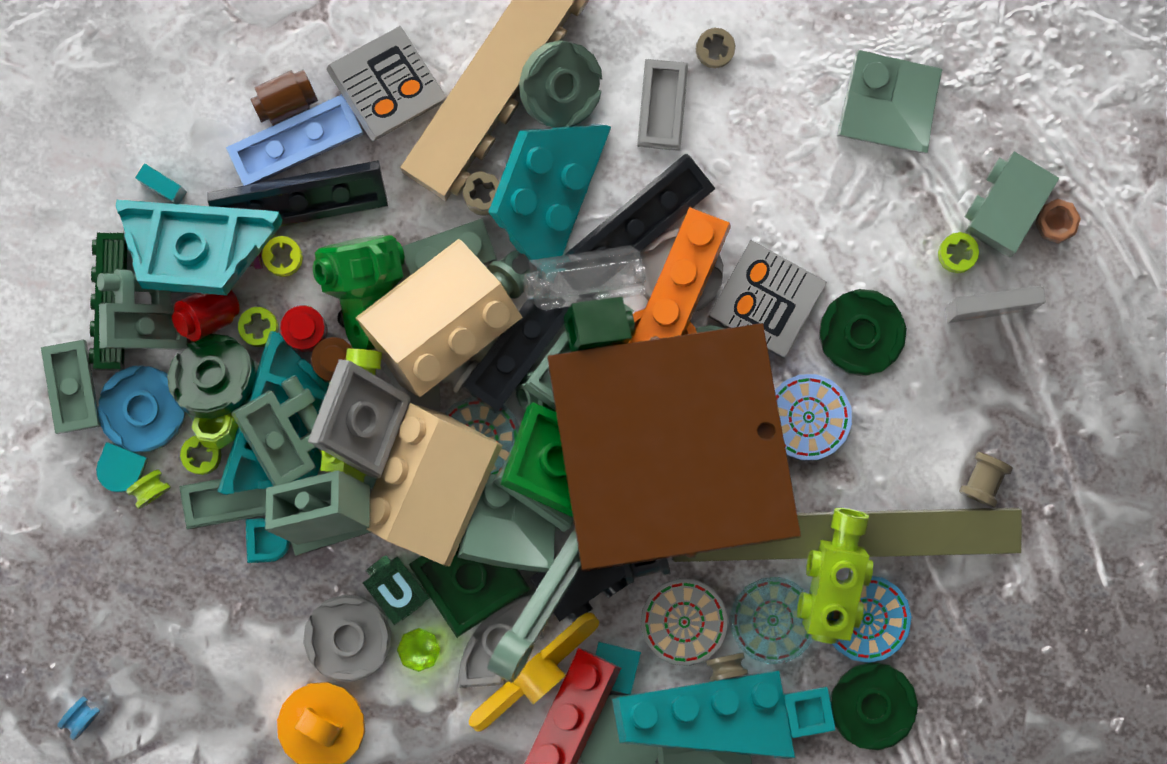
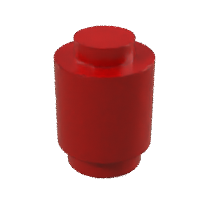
(204, 314)
(303, 328)

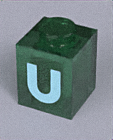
(395, 588)

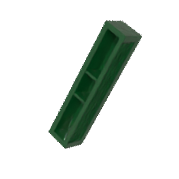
(110, 255)

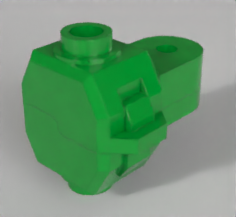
(359, 275)

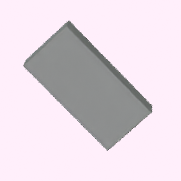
(662, 104)

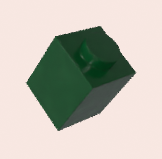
(598, 324)

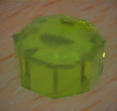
(419, 649)

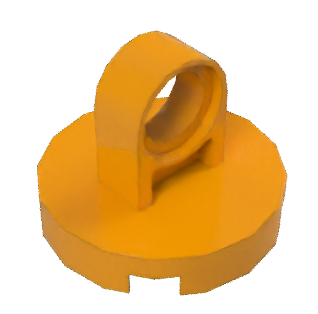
(321, 724)

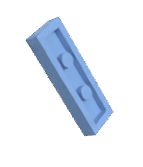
(294, 141)

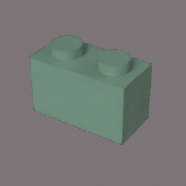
(1011, 203)
(317, 507)

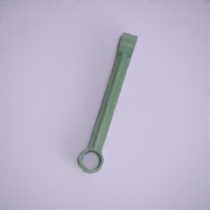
(516, 645)

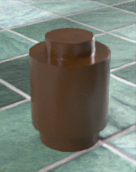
(283, 97)
(326, 356)

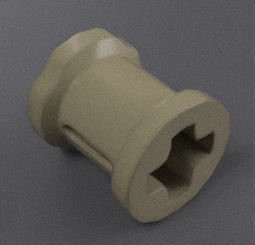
(469, 191)
(986, 479)

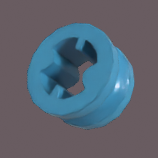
(78, 718)

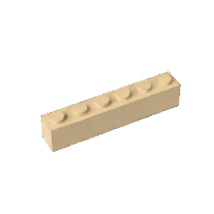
(484, 95)

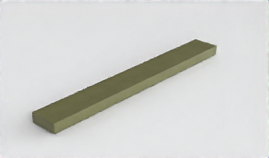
(896, 535)

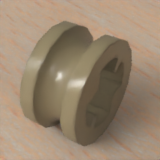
(727, 42)
(727, 667)

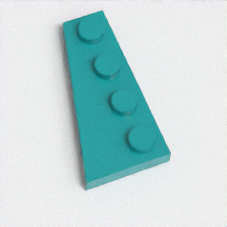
(724, 716)

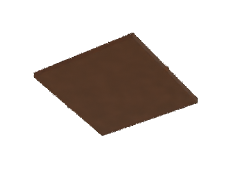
(673, 447)

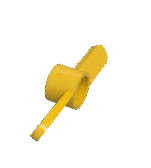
(538, 674)

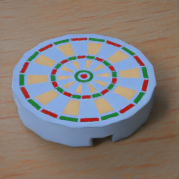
(813, 416)

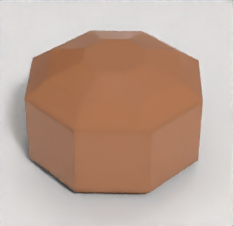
(1058, 221)

